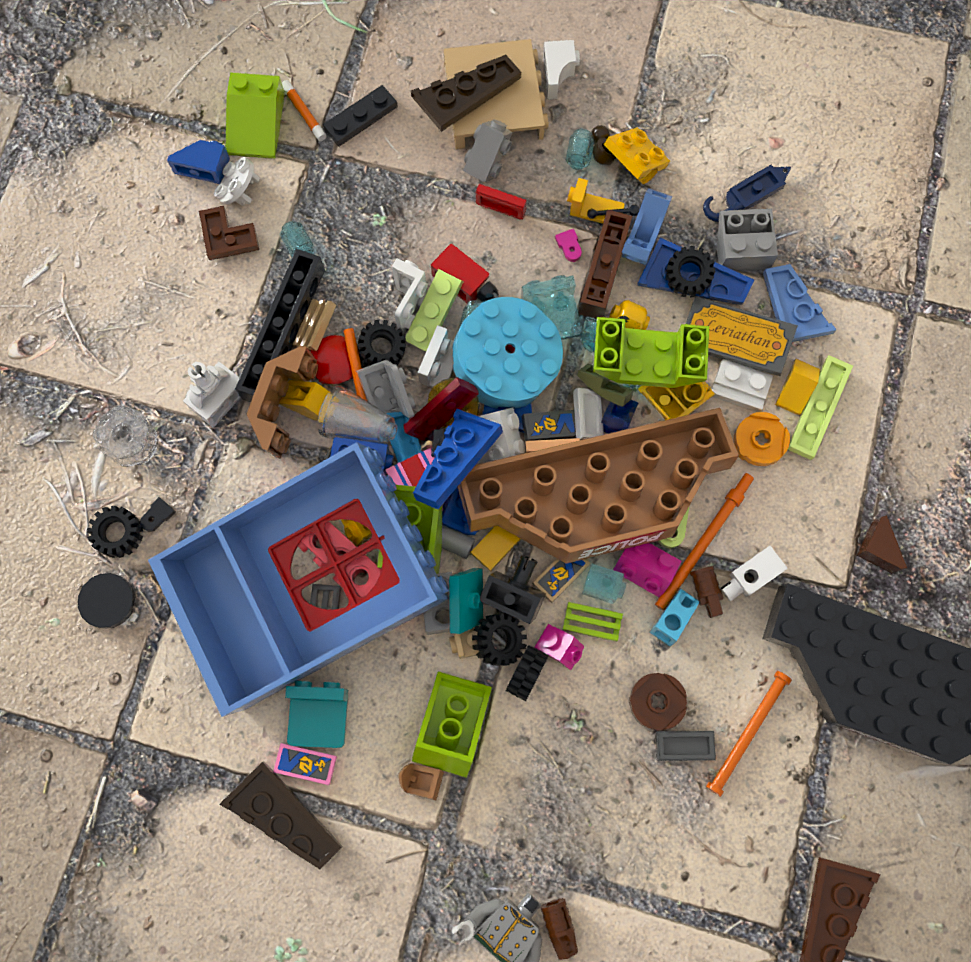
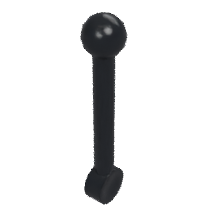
(633, 210)

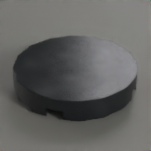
(106, 600)

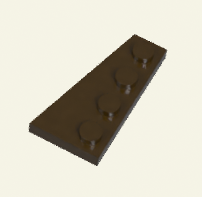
(279, 813)

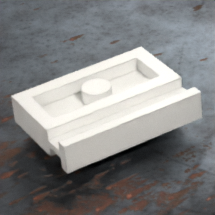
(741, 385)

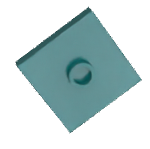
(464, 600)

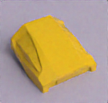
(679, 400)

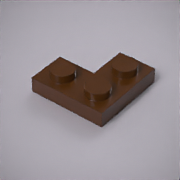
(226, 241)

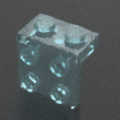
(557, 302)

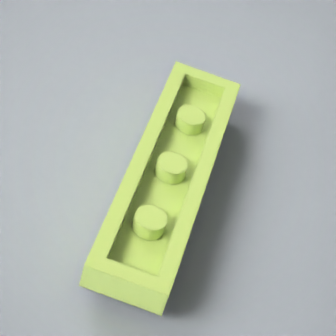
(820, 408)

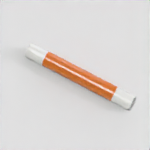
(304, 111)

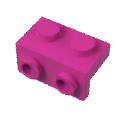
(648, 567)

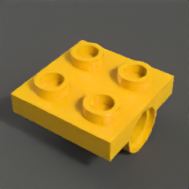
(637, 154)

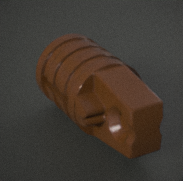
(708, 590)
(560, 928)

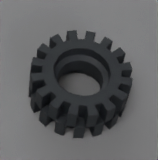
(690, 256)
(381, 331)
(102, 522)
(514, 639)
(527, 673)

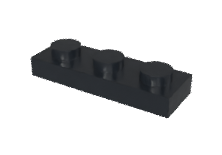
(360, 115)

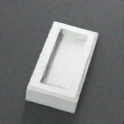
(587, 413)

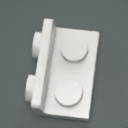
(438, 359)

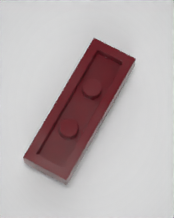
(441, 408)

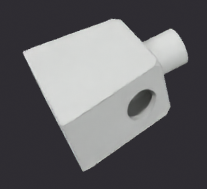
(763, 567)

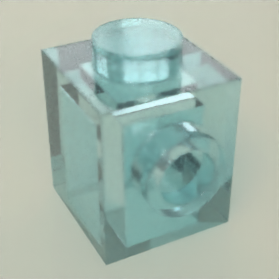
(604, 584)

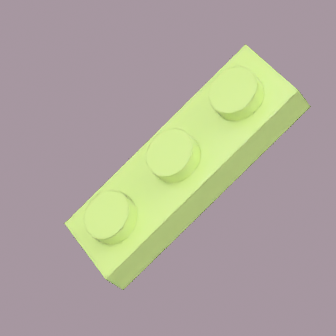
(433, 309)

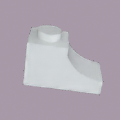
(559, 64)

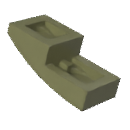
(602, 386)

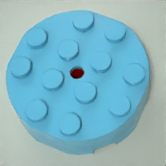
(507, 352)

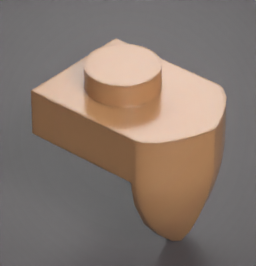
(420, 780)

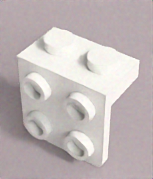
(413, 283)
(509, 442)

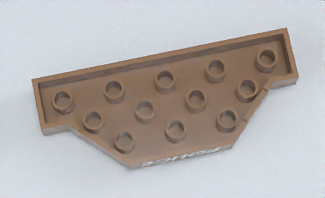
(600, 489)

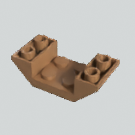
(272, 386)

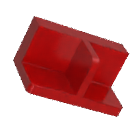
(462, 267)

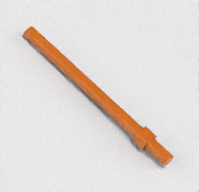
(733, 498)

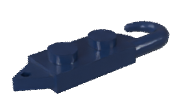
(751, 190)

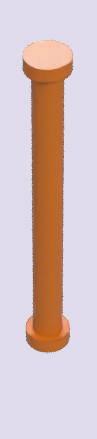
(749, 733)

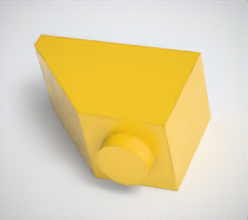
(304, 398)

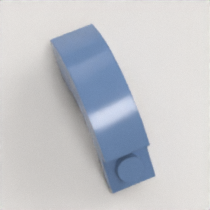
(647, 226)

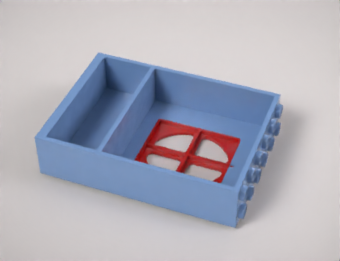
(248, 612)

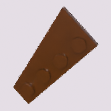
(834, 909)

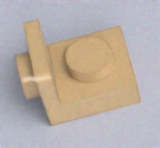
(463, 643)

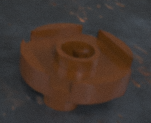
(674, 701)

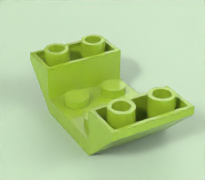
(651, 355)

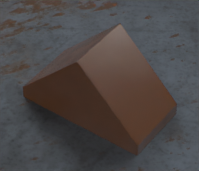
(882, 547)

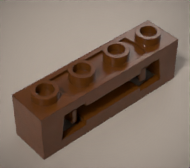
(604, 264)

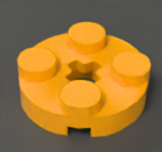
(773, 430)

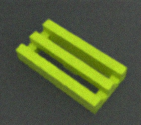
(595, 611)

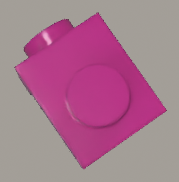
(560, 646)

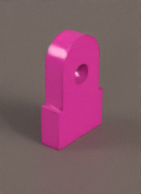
(569, 240)

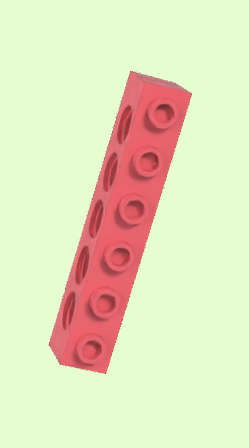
(343, 545)

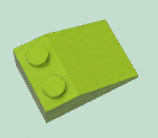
(253, 114)
(427, 521)
(452, 724)

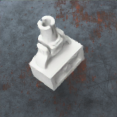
(213, 391)

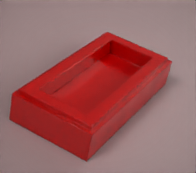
(500, 201)

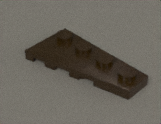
(458, 96)

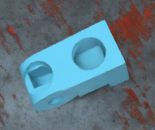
(675, 618)

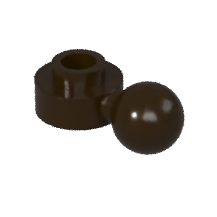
(600, 151)

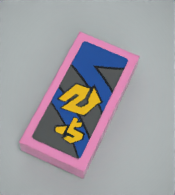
(305, 764)

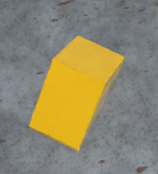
(798, 387)

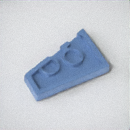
(794, 305)

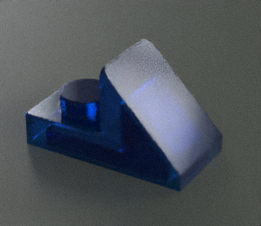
(617, 417)

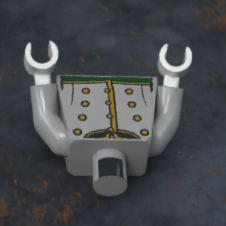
(505, 929)

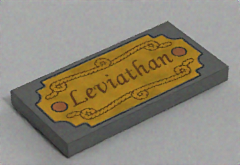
(744, 335)

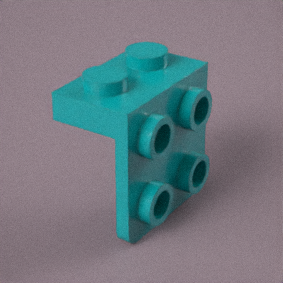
(317, 714)

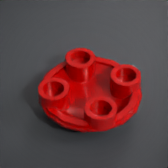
(333, 360)

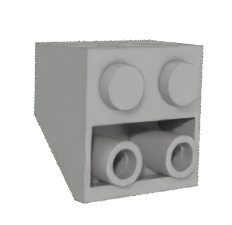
(746, 239)

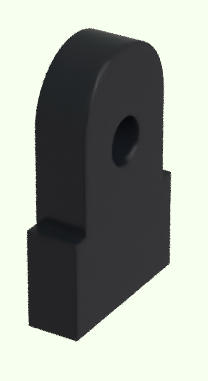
(159, 511)

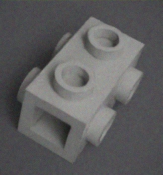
(490, 144)

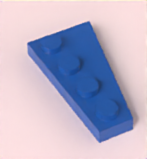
(725, 287)
(460, 451)

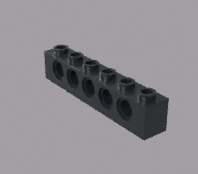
(283, 318)

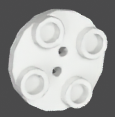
(235, 181)

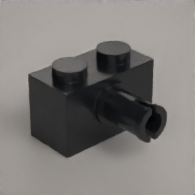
(514, 594)

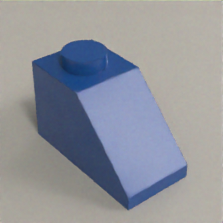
(200, 161)

